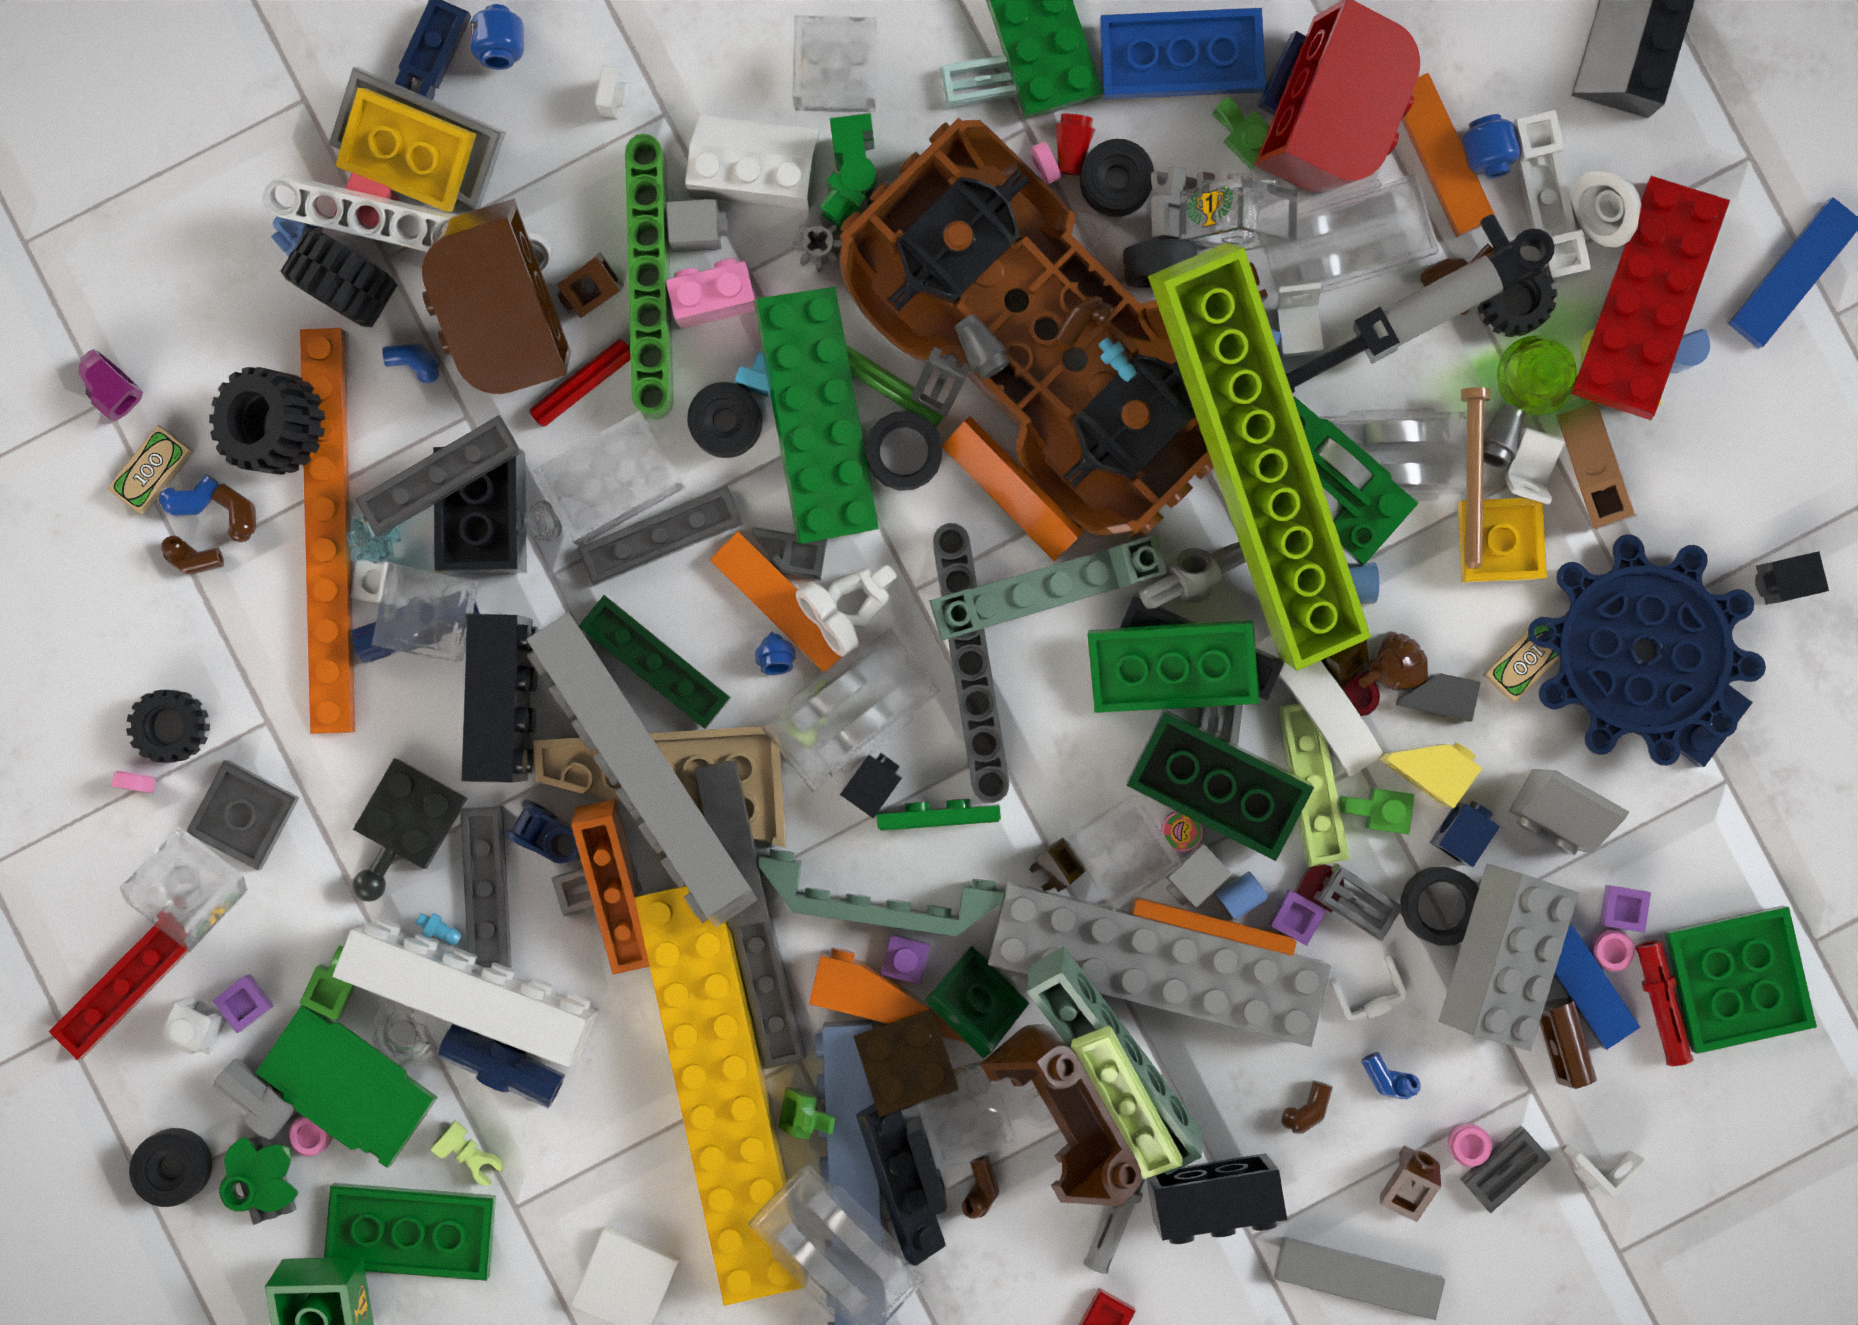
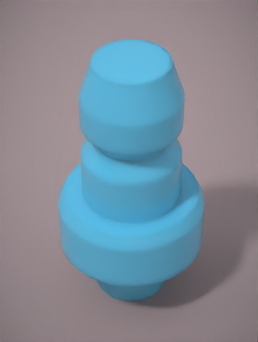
(1114, 355)
(435, 927)

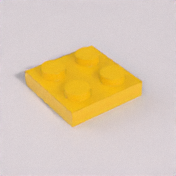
(1510, 541)

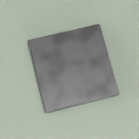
(242, 814)

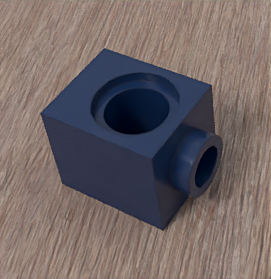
(1465, 833)

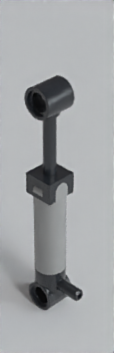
(1386, 329)

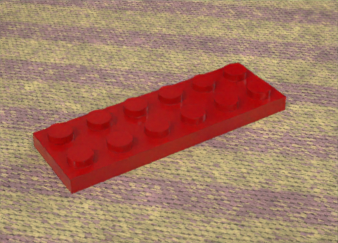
(1651, 298)

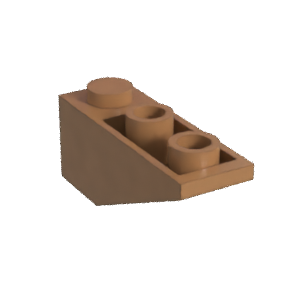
(1596, 466)

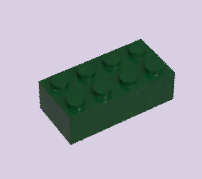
(1220, 784)

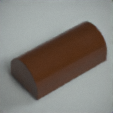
(1567, 1044)

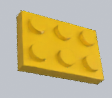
(405, 149)

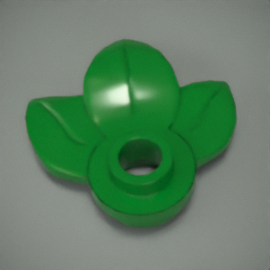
(262, 1174)

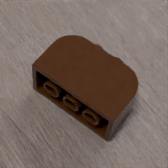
(493, 301)

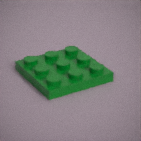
(1740, 979)

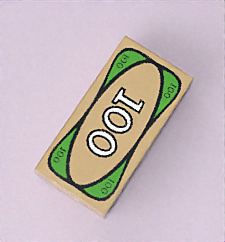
(150, 470)
(1520, 666)

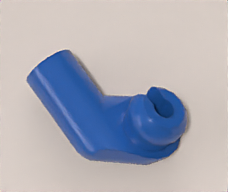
(416, 357)
(189, 501)
(1390, 1082)

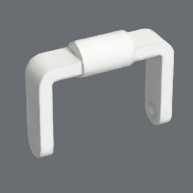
(1377, 1006)

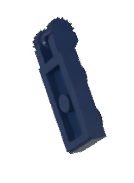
(432, 46)

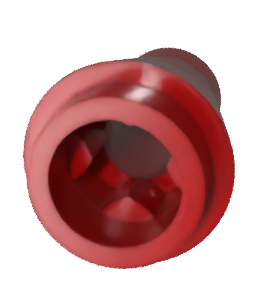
(1073, 141)

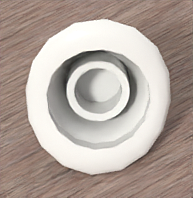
(1605, 207)

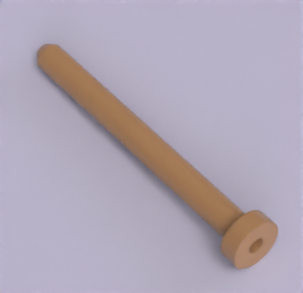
(1475, 401)

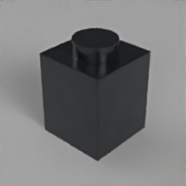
(1791, 578)
(872, 784)

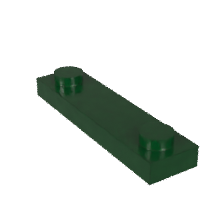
(654, 662)

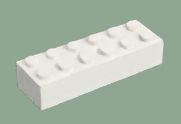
(465, 993)

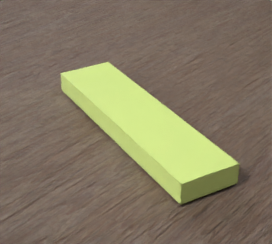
(1310, 759)
(1127, 1101)

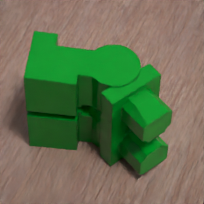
(857, 174)

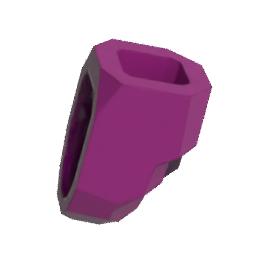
(108, 386)

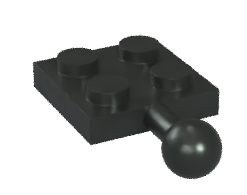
(407, 818)

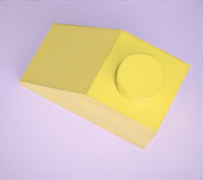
(1437, 770)

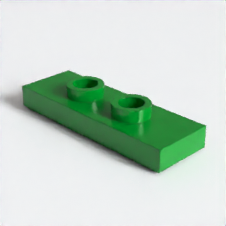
(956, 813)

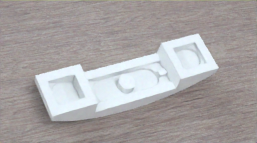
(1547, 192)
(1330, 712)

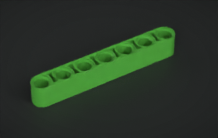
(642, 258)

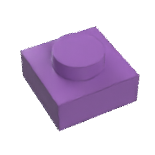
(1625, 908)
(1297, 917)
(905, 959)
(243, 1003)

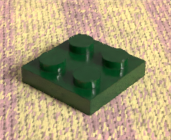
(977, 1002)

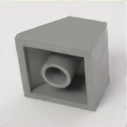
(1566, 810)

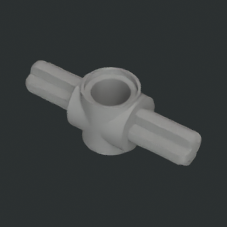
(1192, 576)

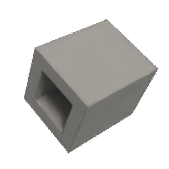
(696, 225)
(1197, 876)

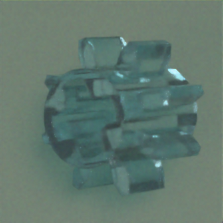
(368, 544)

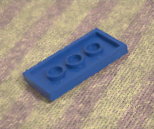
(1182, 53)

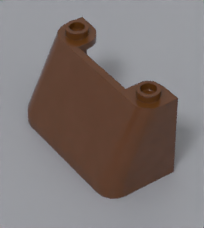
(1097, 1159)

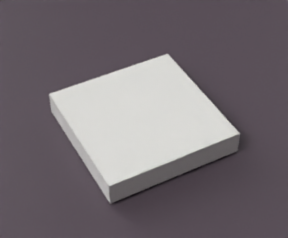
(625, 1280)

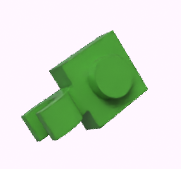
(1246, 133)
(1384, 810)
(325, 993)
(801, 1115)

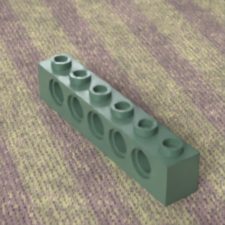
(1078, 1009)

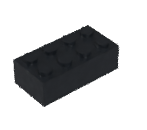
(498, 699)

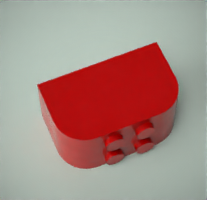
(1342, 100)

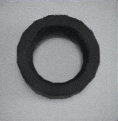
(902, 420)
(1411, 895)

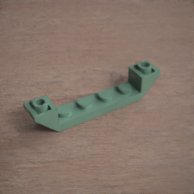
(1047, 587)
(785, 877)

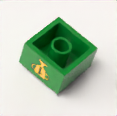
(319, 1292)

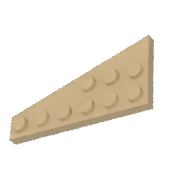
(571, 766)

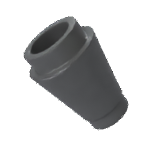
(981, 347)
(1503, 436)

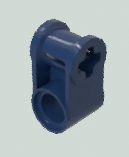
(539, 832)

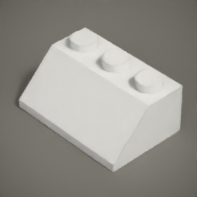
(752, 163)

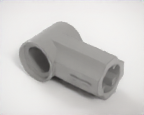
(254, 1097)

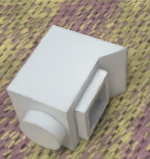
(190, 1029)

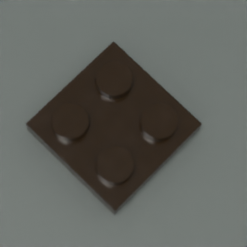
(906, 1063)

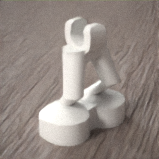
(836, 626)

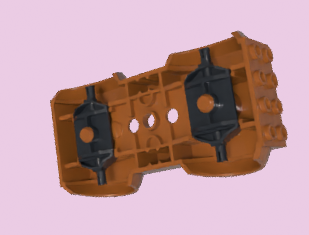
(951, 245)

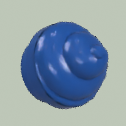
(775, 655)

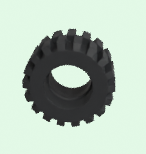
(339, 277)
(241, 417)

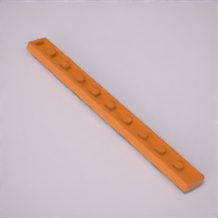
(326, 541)

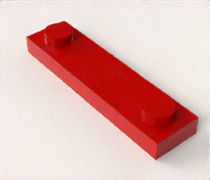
(117, 992)

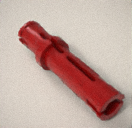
(1664, 1004)

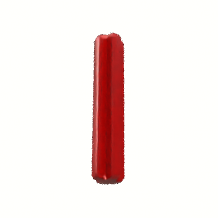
(581, 383)

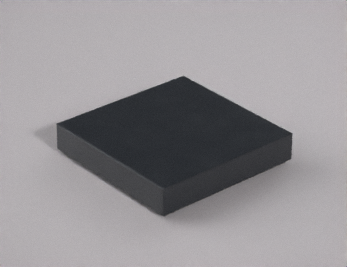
(929, 1174)

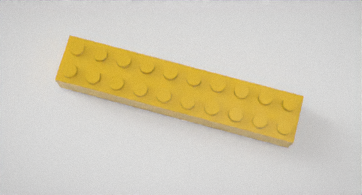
(717, 1087)

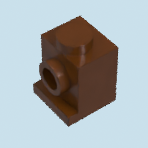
(576, 298)

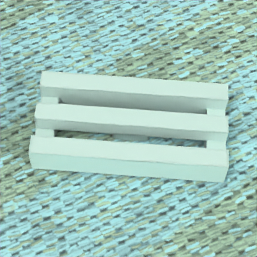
(977, 96)

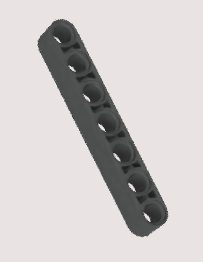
(982, 681)

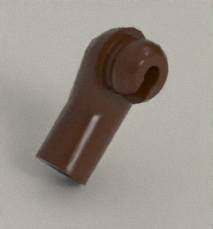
(241, 512)
(1311, 1113)

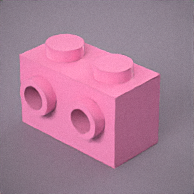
(711, 293)

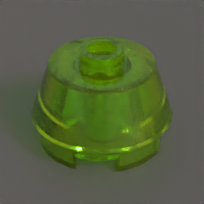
(1537, 375)

